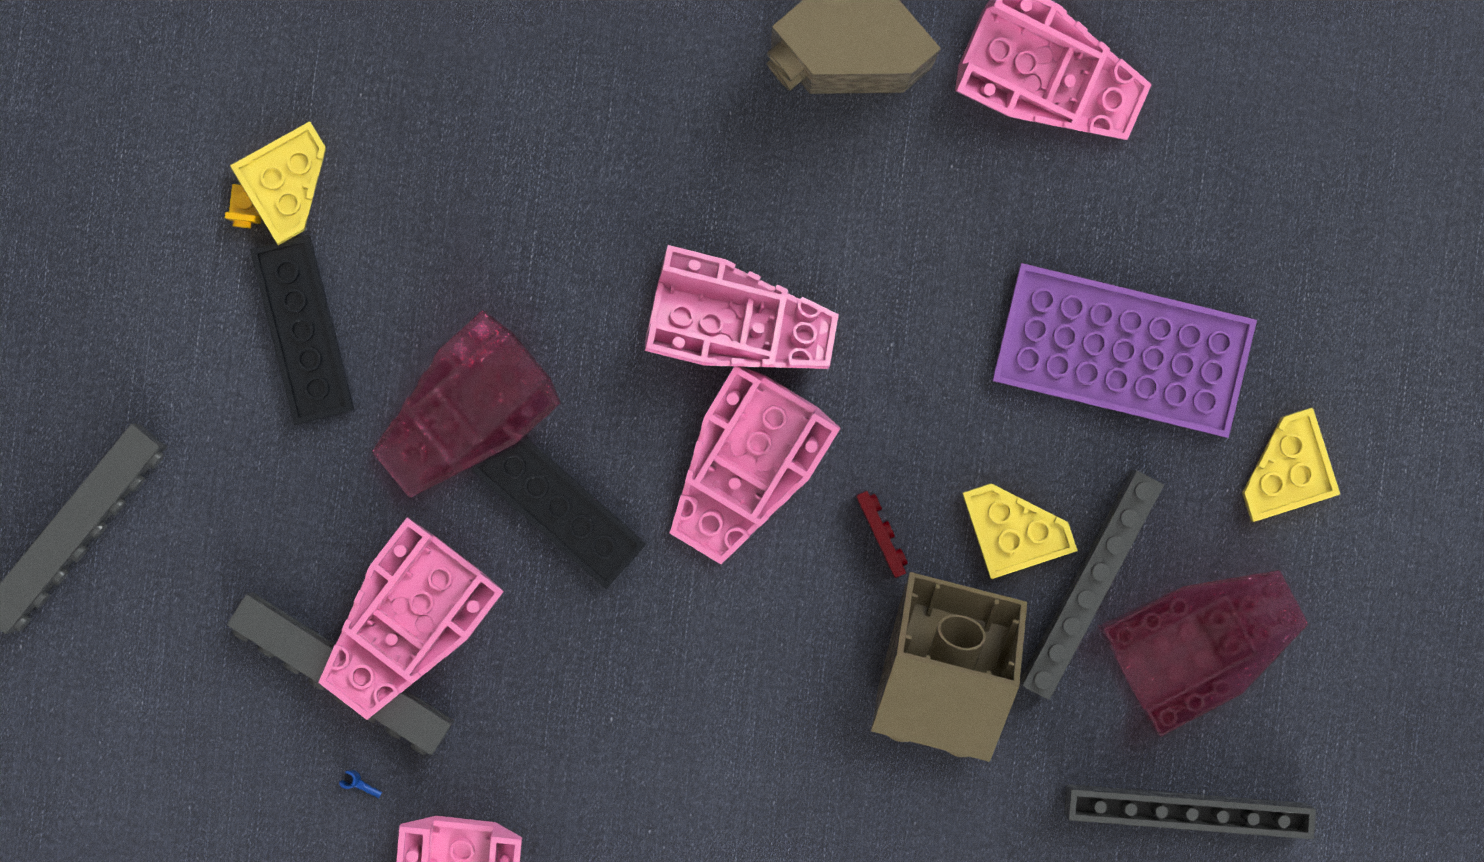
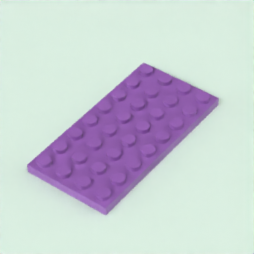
(1124, 350)

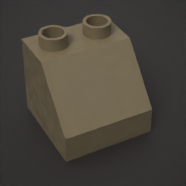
(850, 47)
(951, 667)

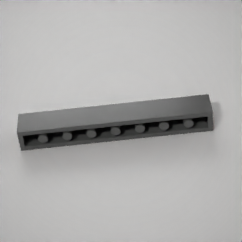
(76, 525)
(1090, 584)
(309, 653)
(1189, 811)

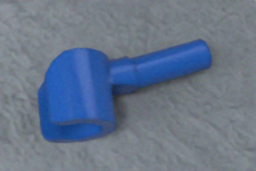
(358, 783)

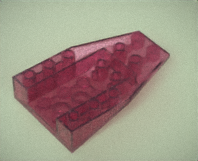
(1202, 644)

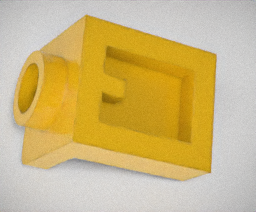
(241, 209)

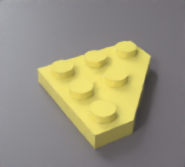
(283, 180)
(1291, 469)
(1015, 531)

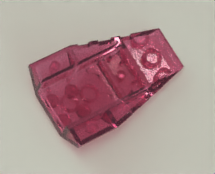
(467, 407)

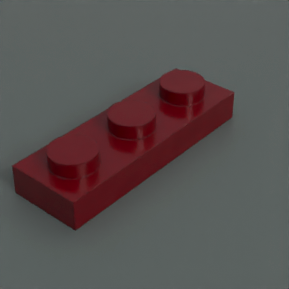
(882, 533)

